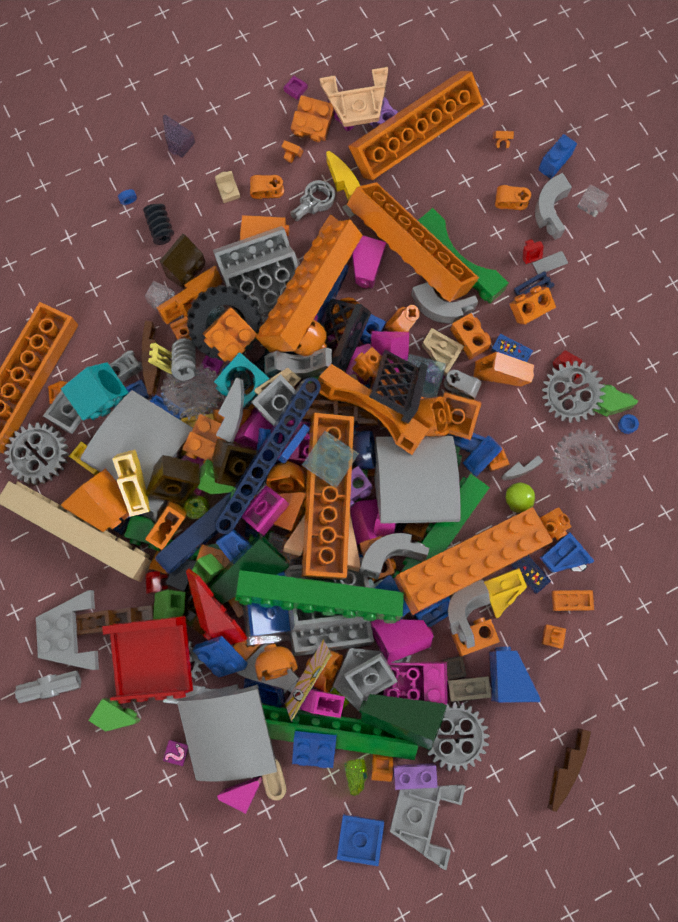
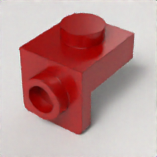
(563, 358)

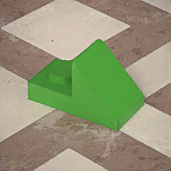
(207, 568)

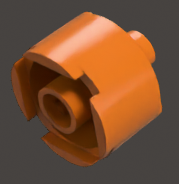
(434, 415)

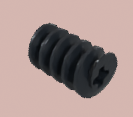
(158, 223)

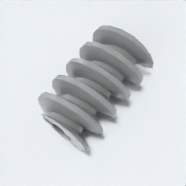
(183, 359)

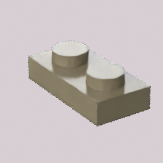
(469, 689)

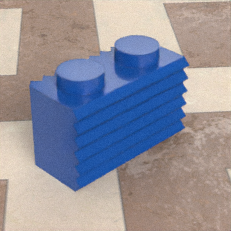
(557, 156)

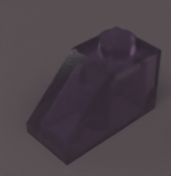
(177, 137)

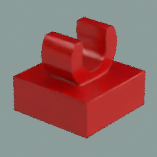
(532, 251)
(153, 582)

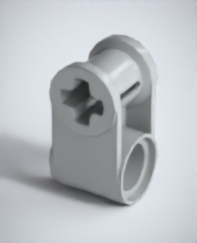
(125, 367)
(464, 384)

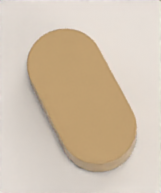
(275, 783)

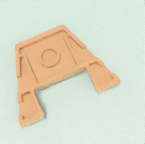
(357, 105)
(295, 545)

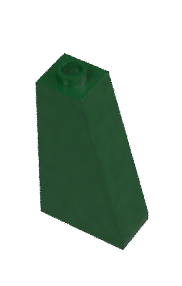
(257, 557)
(405, 718)

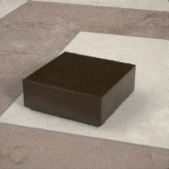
(455, 667)

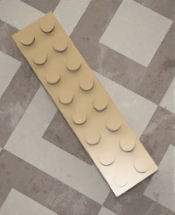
(71, 529)

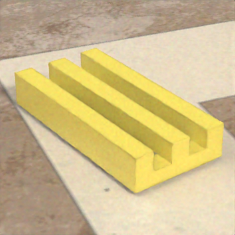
(158, 360)

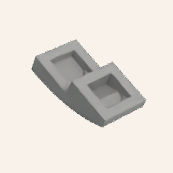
(518, 470)

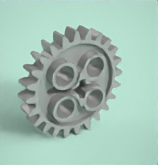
(566, 376)
(49, 441)
(456, 756)

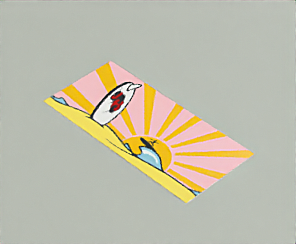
(307, 679)

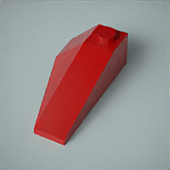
(212, 614)

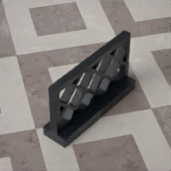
(350, 338)
(412, 389)

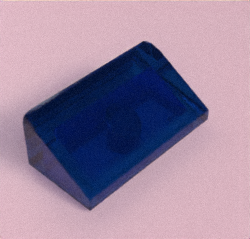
(269, 694)

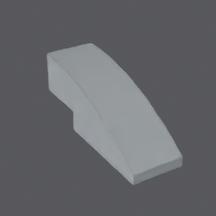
(232, 411)

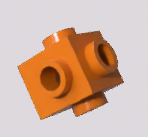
(367, 364)
(556, 523)

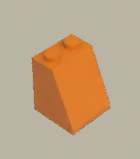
(98, 502)

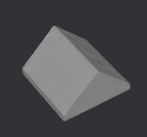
(274, 400)
(63, 414)
(371, 677)

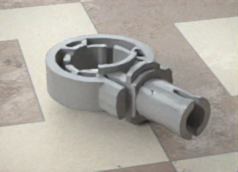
(310, 204)

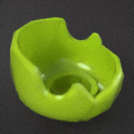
(520, 497)

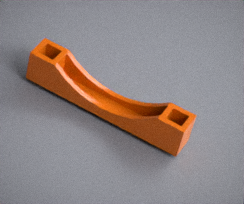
(342, 387)

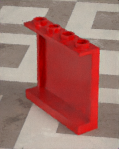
(150, 659)

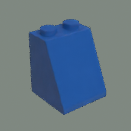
(510, 678)

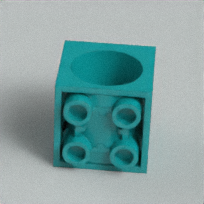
(240, 363)
(95, 391)

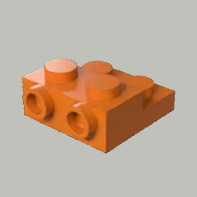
(312, 119)
(229, 335)
(202, 438)

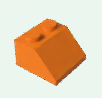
(463, 414)

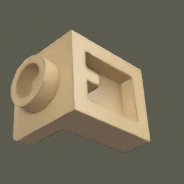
(227, 186)

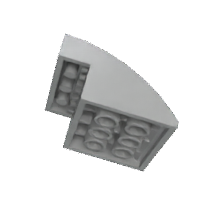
(258, 266)
(136, 426)
(417, 485)
(337, 631)
(227, 734)

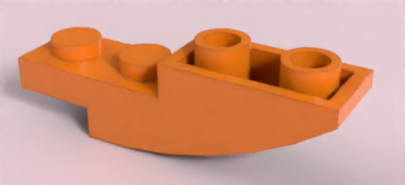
(182, 301)

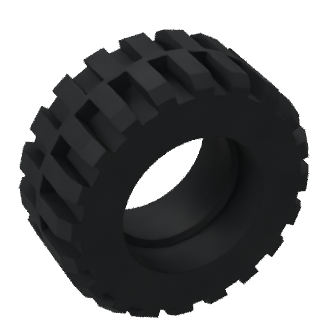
(211, 299)

